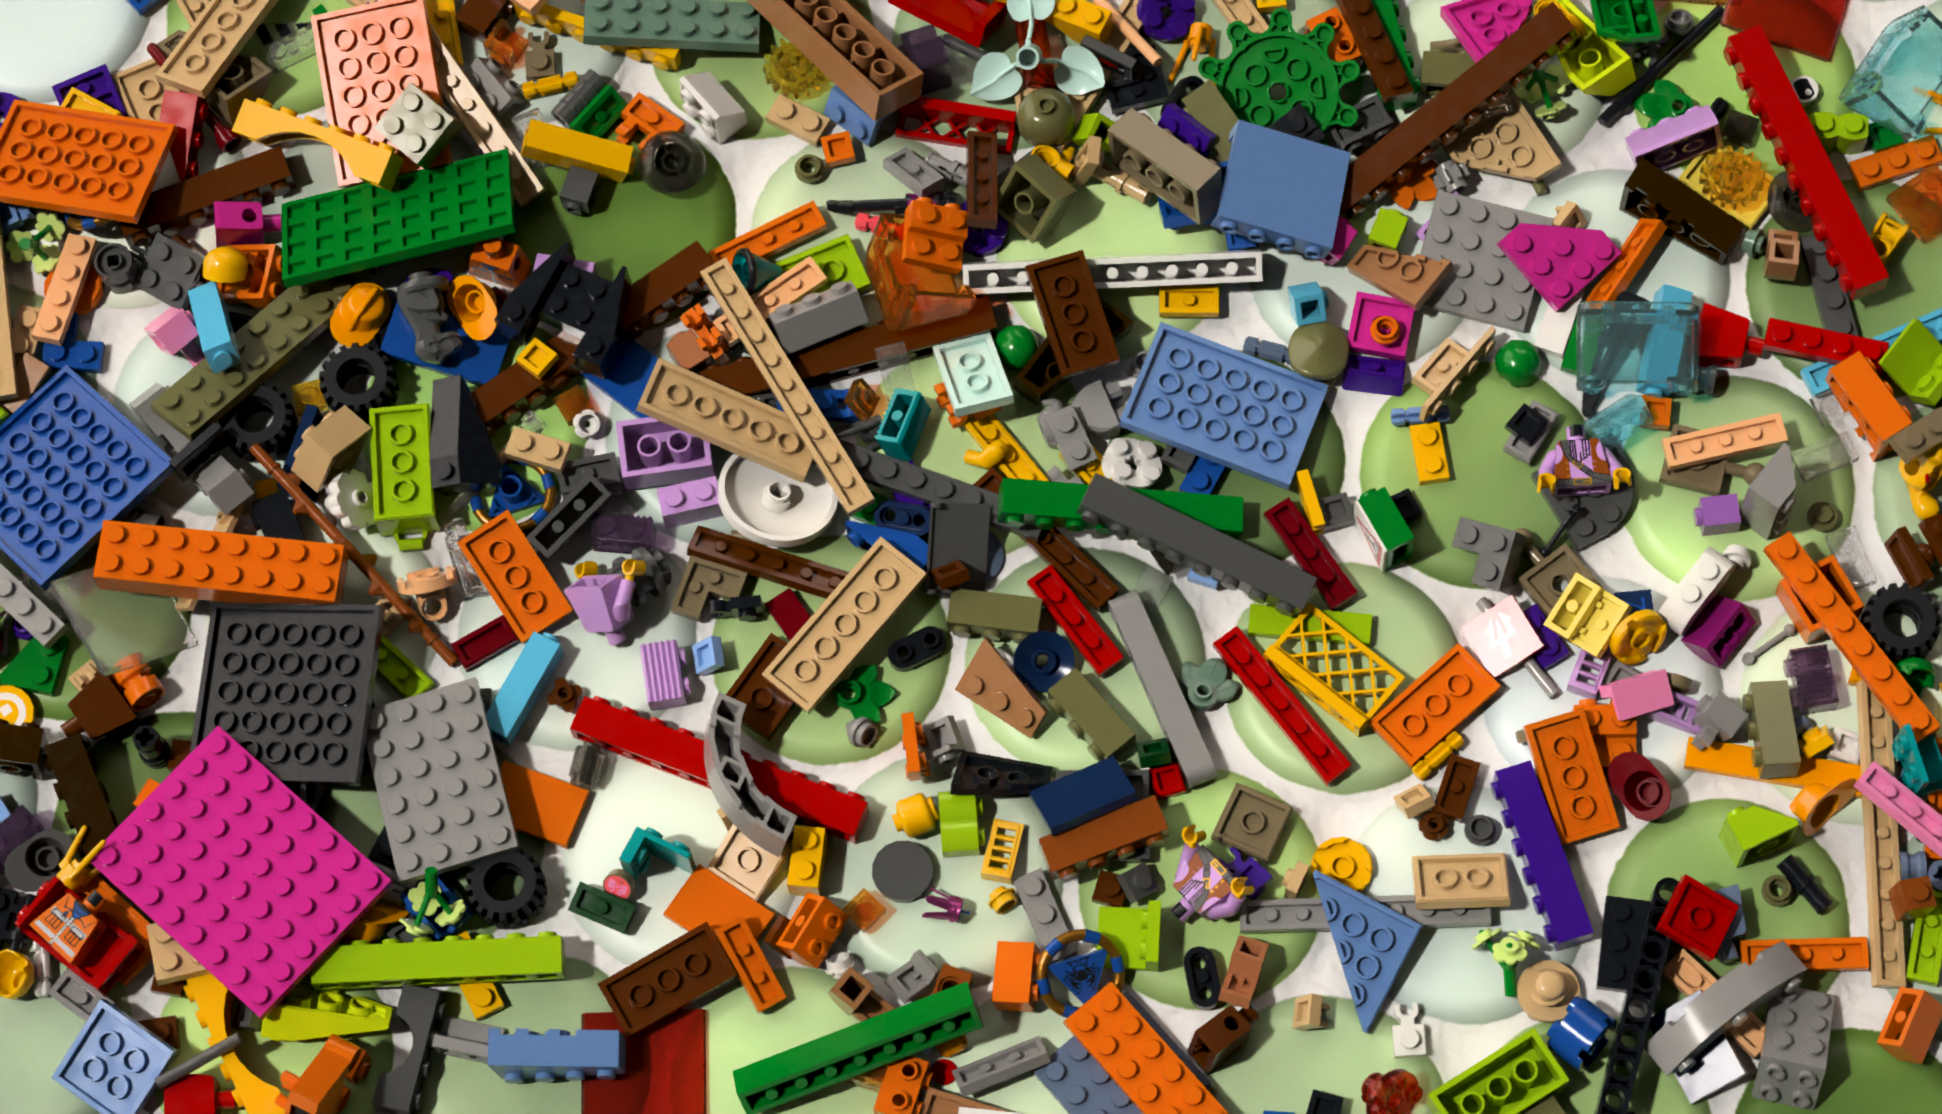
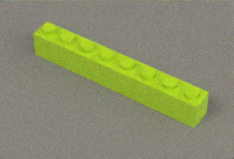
(441, 962)

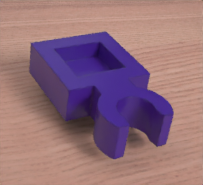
(1256, 874)

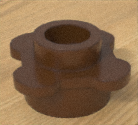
(568, 703)

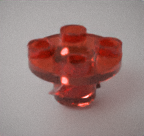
(1391, 1093)

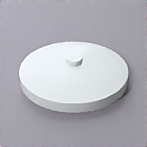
(774, 506)

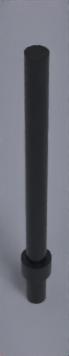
(1623, 101)

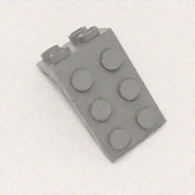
(1794, 1048)

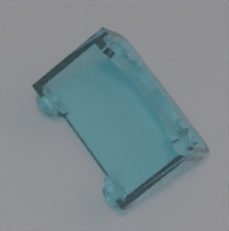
(1898, 73)
(1638, 344)

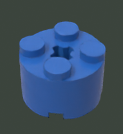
(1580, 1033)

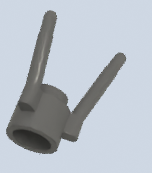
(867, 430)

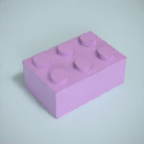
(660, 454)

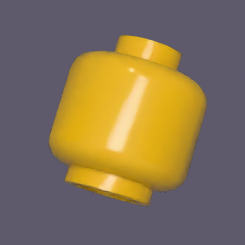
(915, 815)

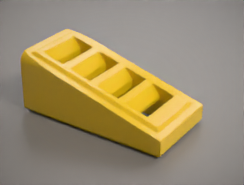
(1000, 874)

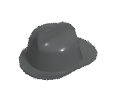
(37, 860)

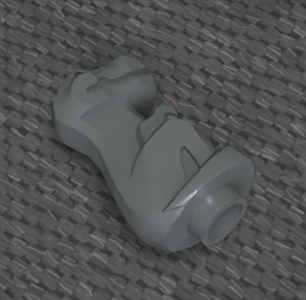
(423, 308)

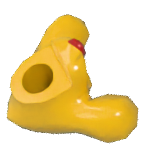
(1920, 478)

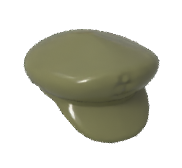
(1319, 352)

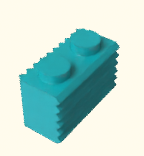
(903, 424)

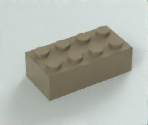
(1165, 165)

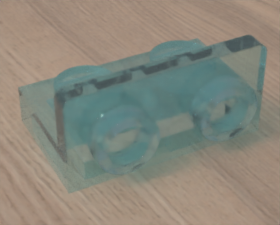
(1619, 421)

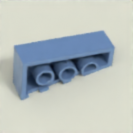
(556, 1054)

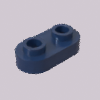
(905, 516)

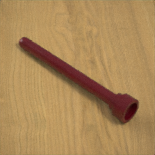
(225, 138)

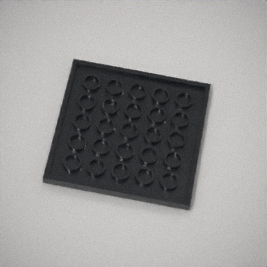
(292, 686)

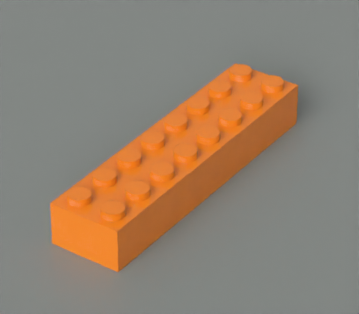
(218, 565)

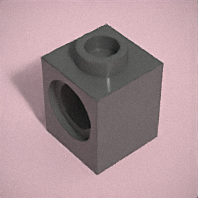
(580, 190)

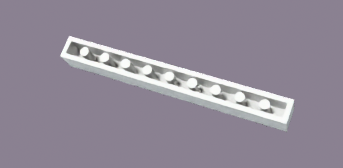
(1127, 271)

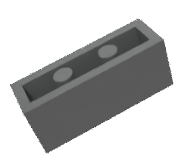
(570, 516)

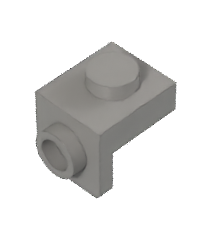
(944, 740)
(913, 977)

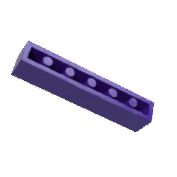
(1542, 856)

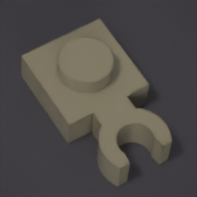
(540, 61)

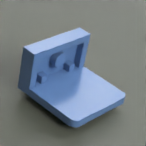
(851, 117)

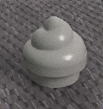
(861, 732)

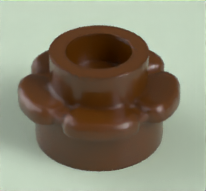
(1433, 833)

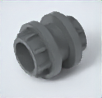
(654, 579)

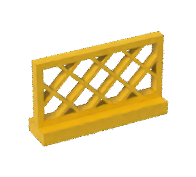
(1315, 688)

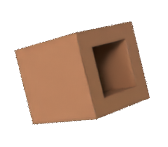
(687, 352)

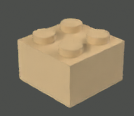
(330, 447)

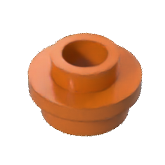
(1385, 322)

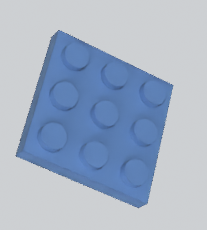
(114, 1062)

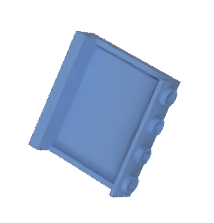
(1282, 190)

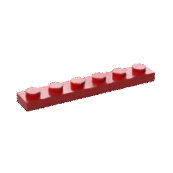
(1282, 706)

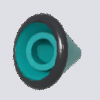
(754, 270)

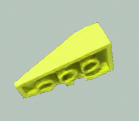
(1594, 62)
(320, 1013)

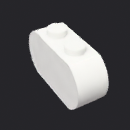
(1696, 590)

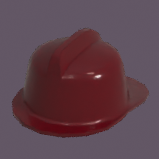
(1639, 786)

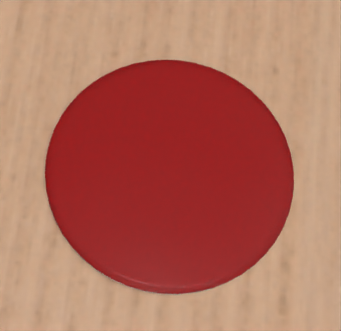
(943, 1071)

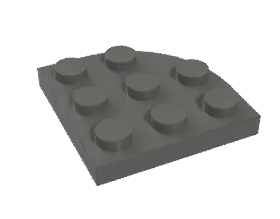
(1598, 513)

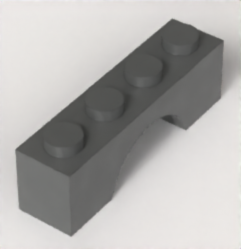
(400, 1089)

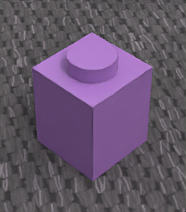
(1718, 515)

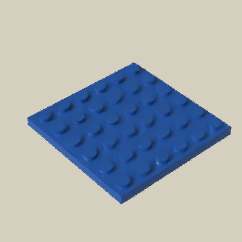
(66, 470)

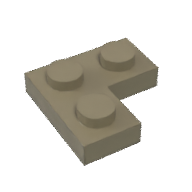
(702, 580)

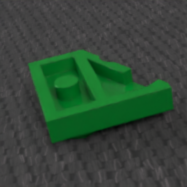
(36, 667)

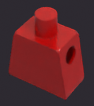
(1726, 338)
(197, 1096)

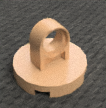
(427, 585)

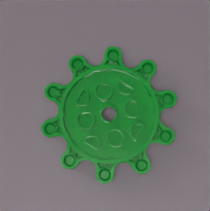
(1287, 60)

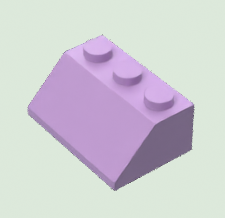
(1676, 138)

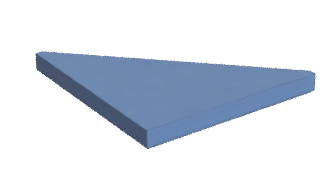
(1369, 943)

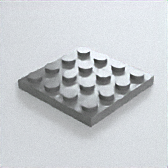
(1483, 279)

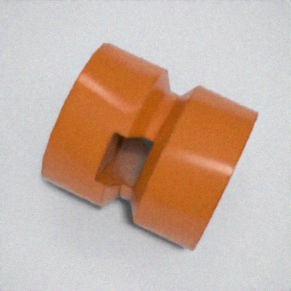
(139, 687)

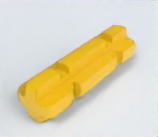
(549, 85)
(1437, 755)

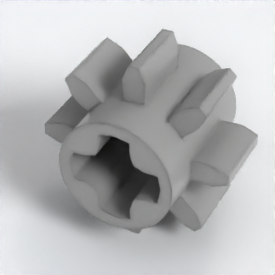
(1451, 177)

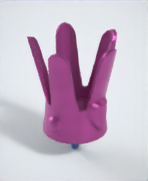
(953, 907)

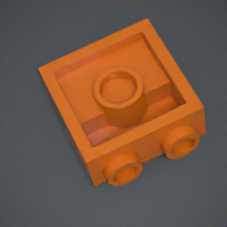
(934, 235)
(261, 280)
(1609, 734)

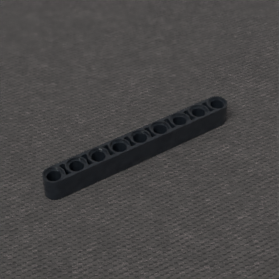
(1639, 997)

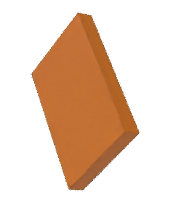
(543, 804)
(715, 901)

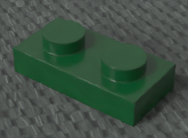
(602, 908)

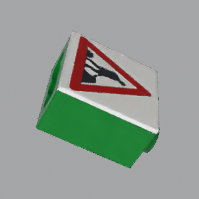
(1383, 528)

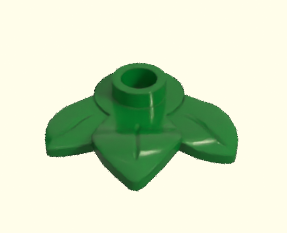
(1660, 103)
(868, 691)

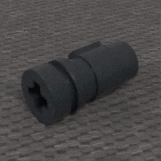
(151, 747)

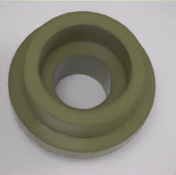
(809, 161)
(1777, 881)

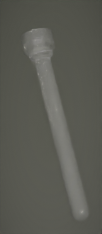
(530, 422)

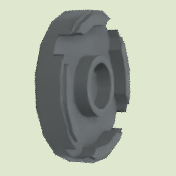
(902, 871)

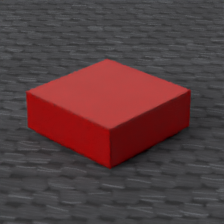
(1167, 781)

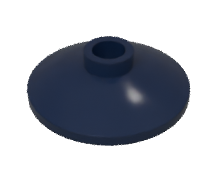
(1059, 661)

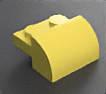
(1587, 615)

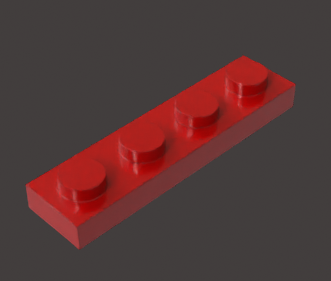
(1820, 343)
(1075, 621)

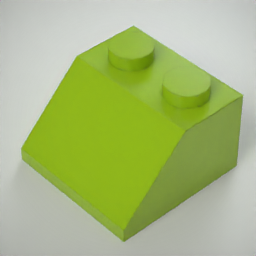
(1755, 832)

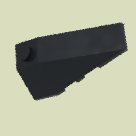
(459, 442)

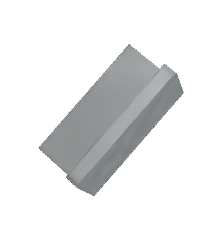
(463, 1039)

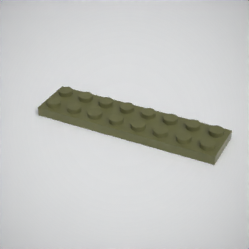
(264, 347)

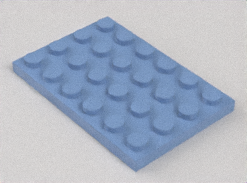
(1223, 405)

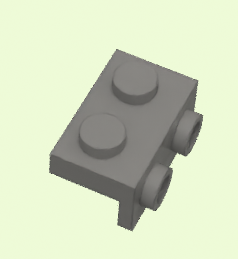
(494, 85)

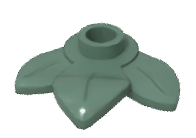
(1207, 679)

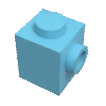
(1308, 303)

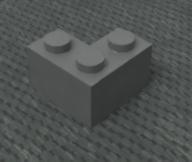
(1498, 553)

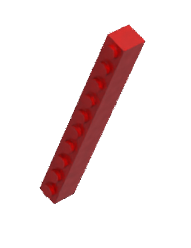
(1806, 163)
(683, 756)

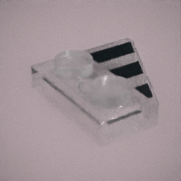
(285, 43)

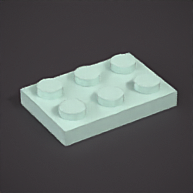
(973, 374)

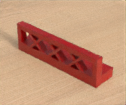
(954, 114)

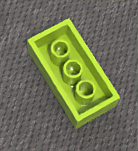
(1504, 1081)

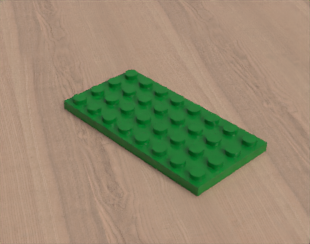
(419, 216)

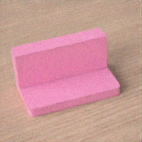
(1639, 694)

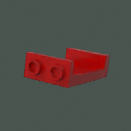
(966, 19)
(110, 955)

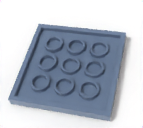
(1085, 1087)

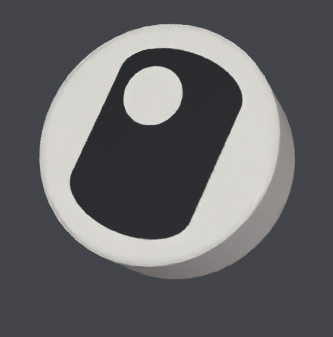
(1805, 89)

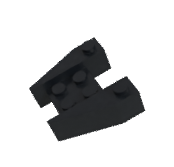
(573, 303)

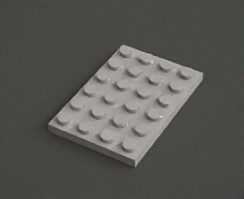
(439, 781)

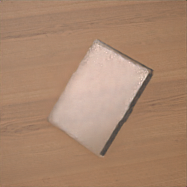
(119, 625)

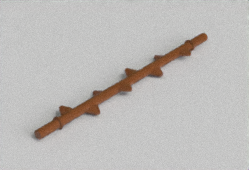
(364, 562)

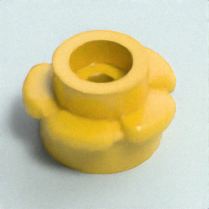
(1002, 899)

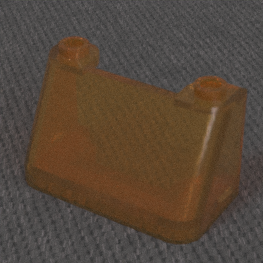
(906, 292)

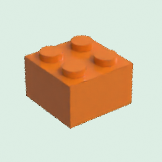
(1798, 612)

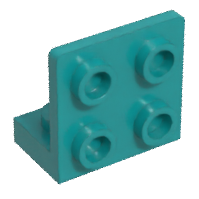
(1919, 761)
(642, 843)

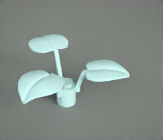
(998, 79)

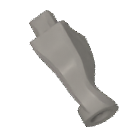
(1093, 411)

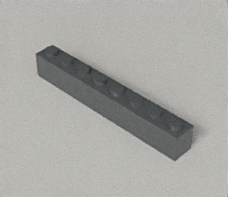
(1196, 546)

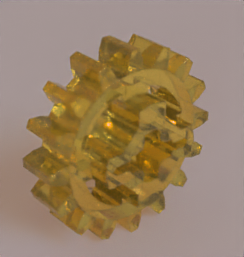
(785, 76)
(1745, 182)

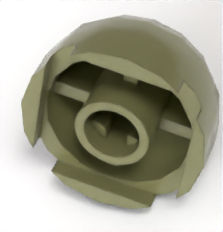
(1046, 117)

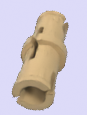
(1122, 183)

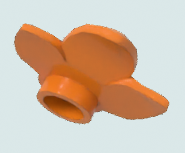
(1416, 186)

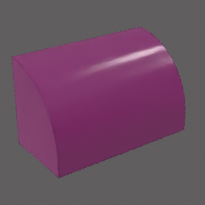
(1719, 630)

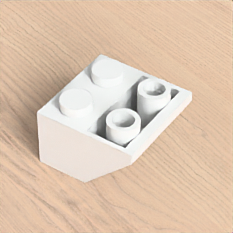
(712, 106)

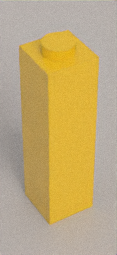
(569, 147)

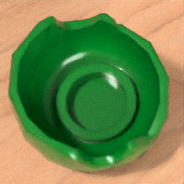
(1016, 346)
(1518, 363)
(1917, 672)

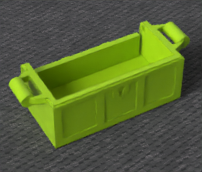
(402, 473)

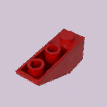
(187, 113)

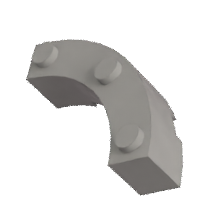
(217, 478)
(733, 784)
(1725, 1005)

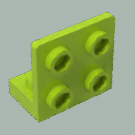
(1916, 364)
(1134, 933)

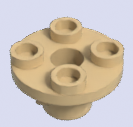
(1547, 990)

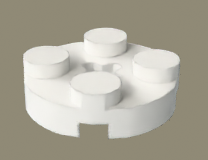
(1135, 451)

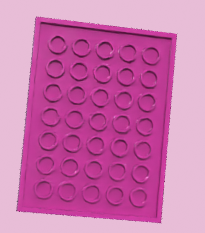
(240, 872)

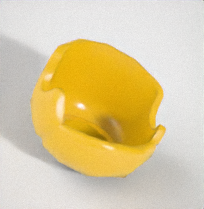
(225, 265)
(16, 974)

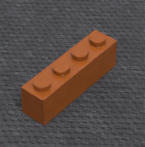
(1104, 838)

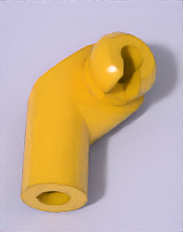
(988, 457)

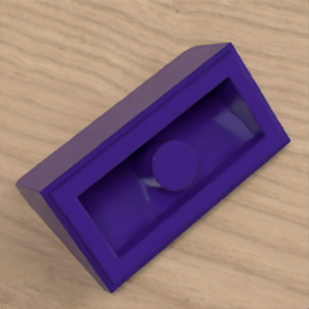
(1374, 375)

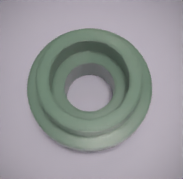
(1754, 242)

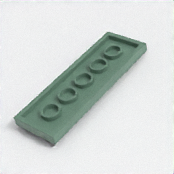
(673, 24)

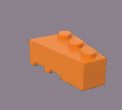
(1868, 401)

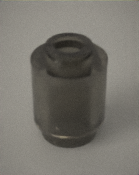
(586, 765)

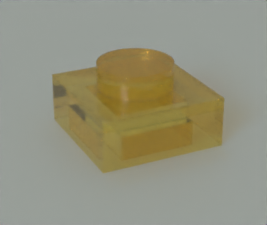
(309, 394)

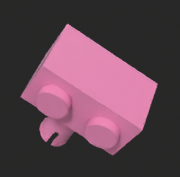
(174, 332)

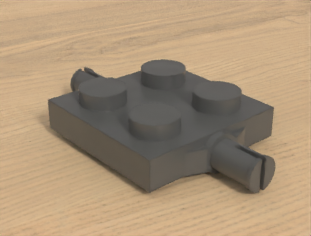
(169, 270)

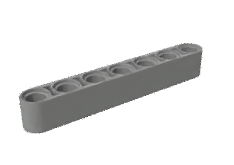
(1162, 689)

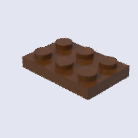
(765, 703)

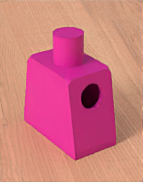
(242, 223)

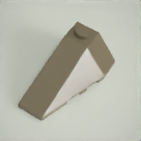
(243, 79)

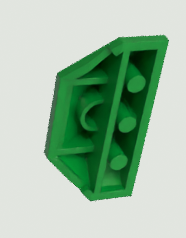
(1626, 21)

